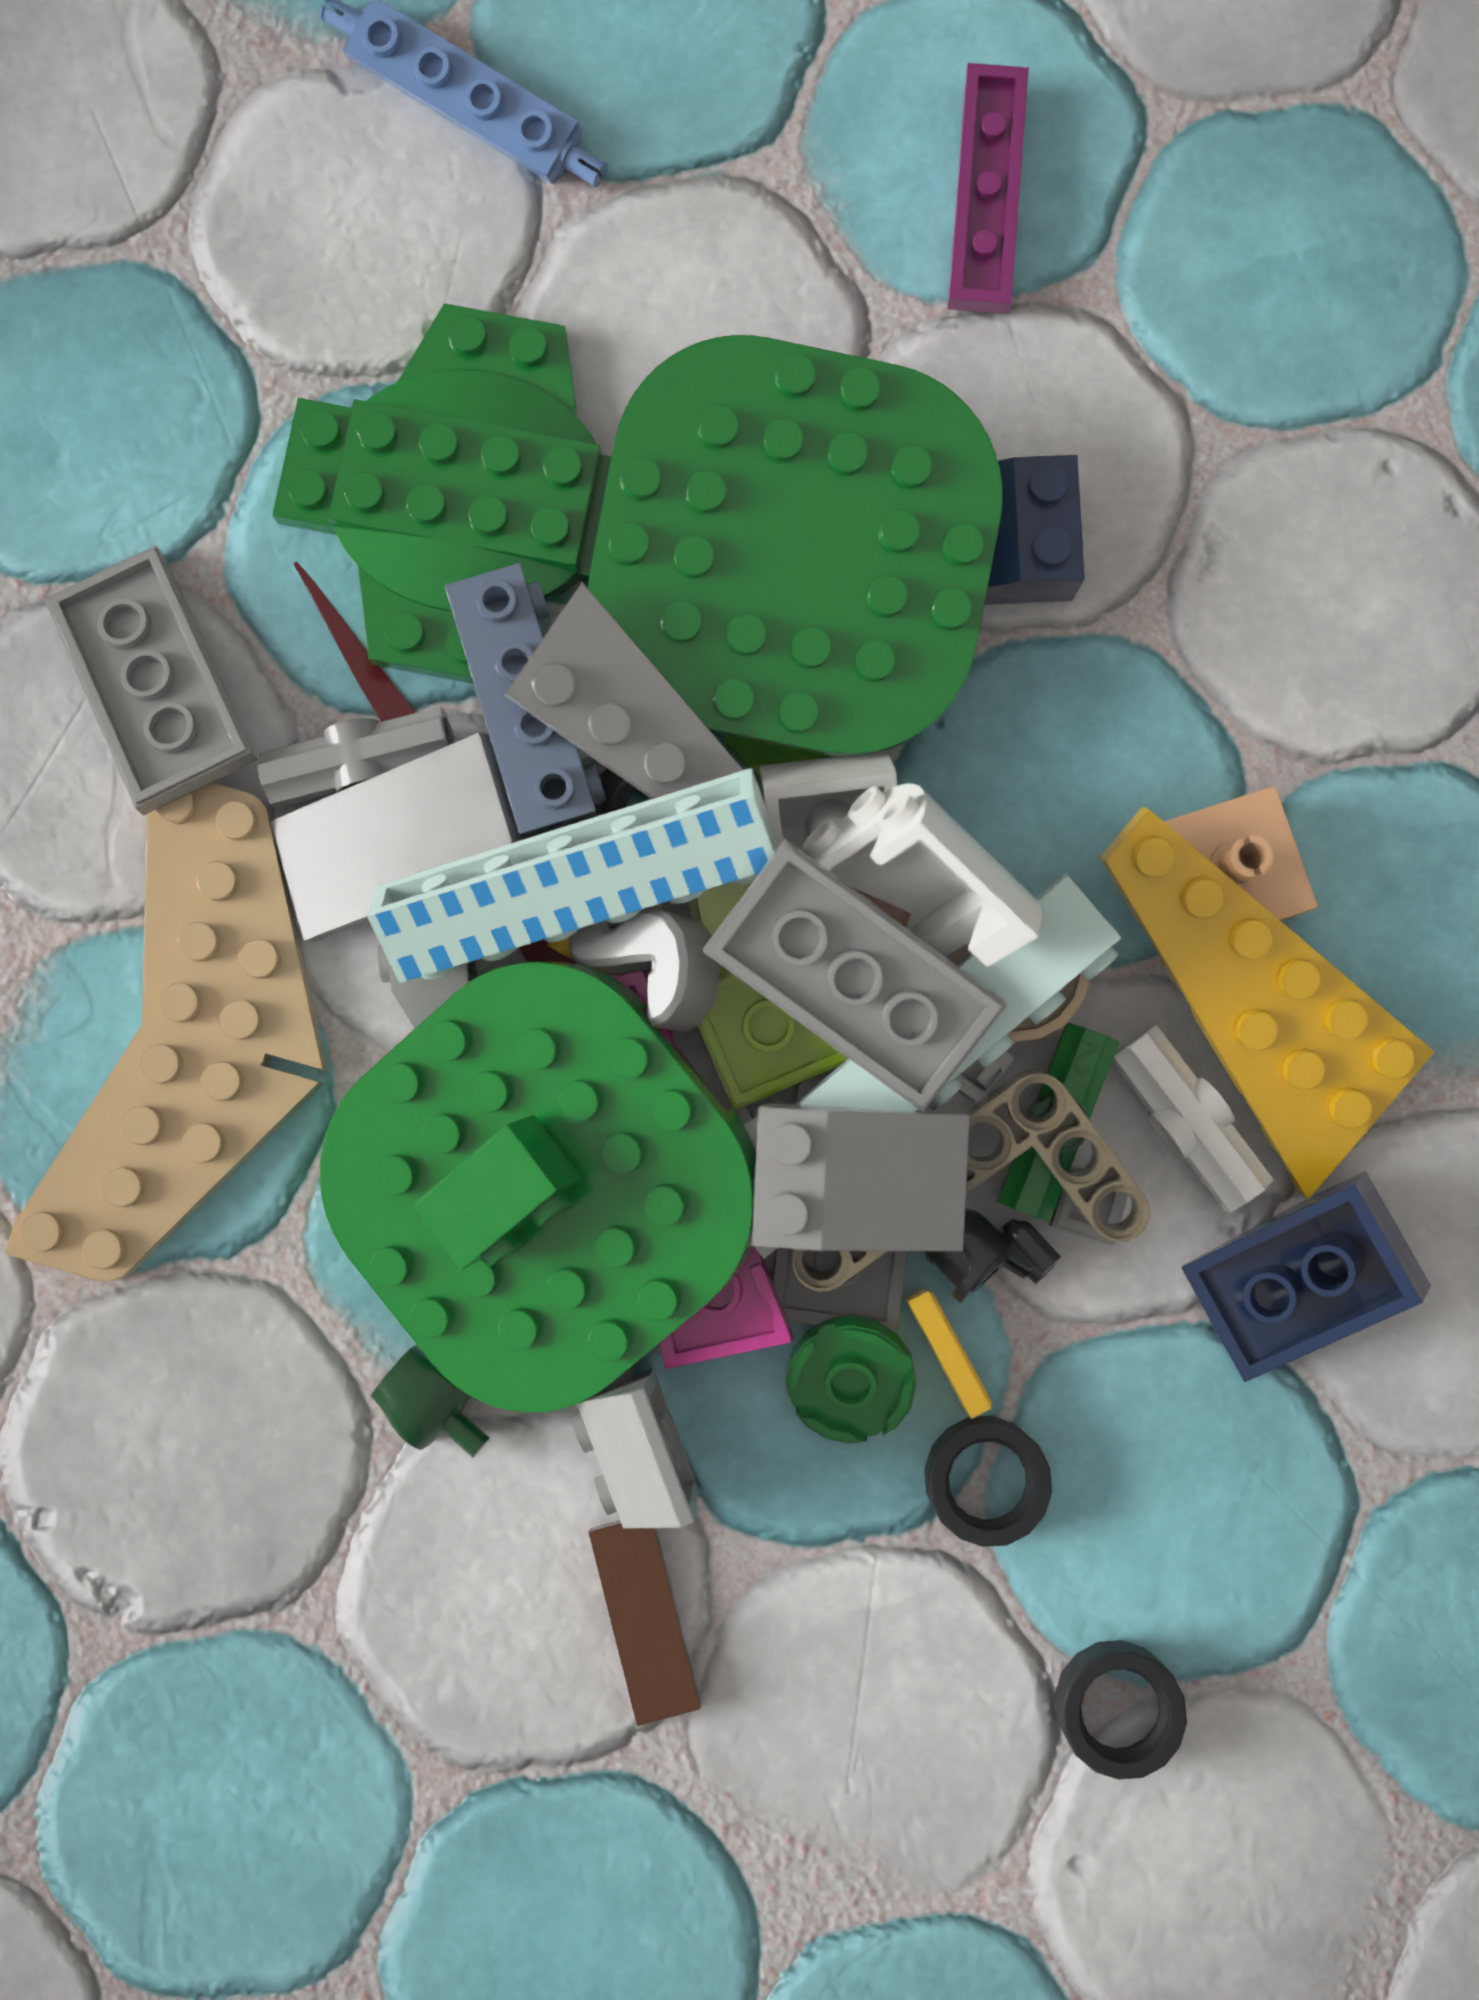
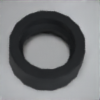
(1025, 1514)
(1162, 1740)

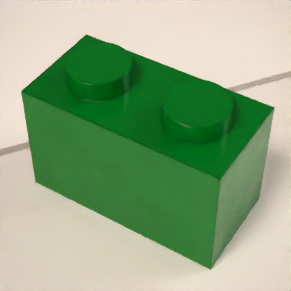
(497, 1192)

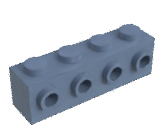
(540, 768)

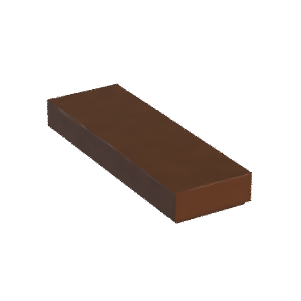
(645, 1621)

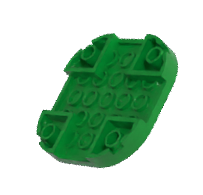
(800, 541)
(645, 1229)

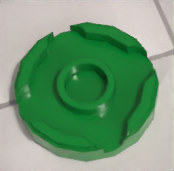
(851, 1379)

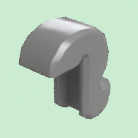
(670, 945)

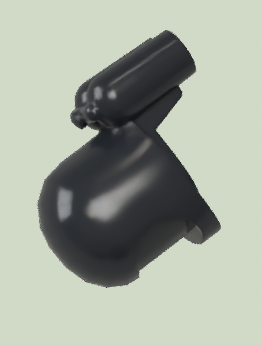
(988, 1250)

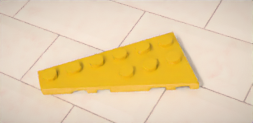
(1280, 1017)

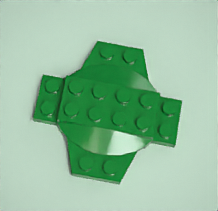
(450, 479)

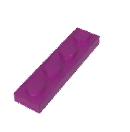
(988, 188)

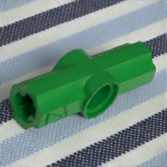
(1081, 1066)

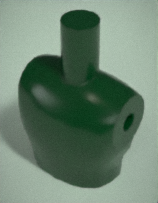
(426, 1405)

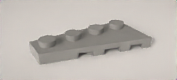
(615, 704)

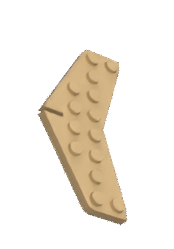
(196, 1080)

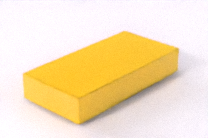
(948, 1352)

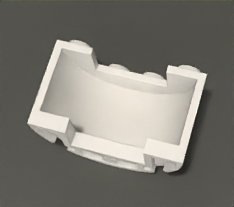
(925, 863)

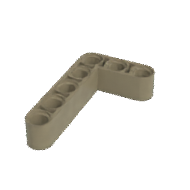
(1017, 1134)

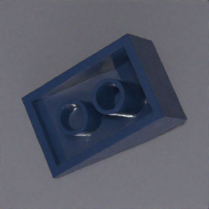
(1038, 532)
(1307, 1277)

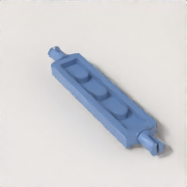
(464, 90)

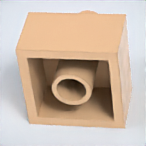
(1254, 848)

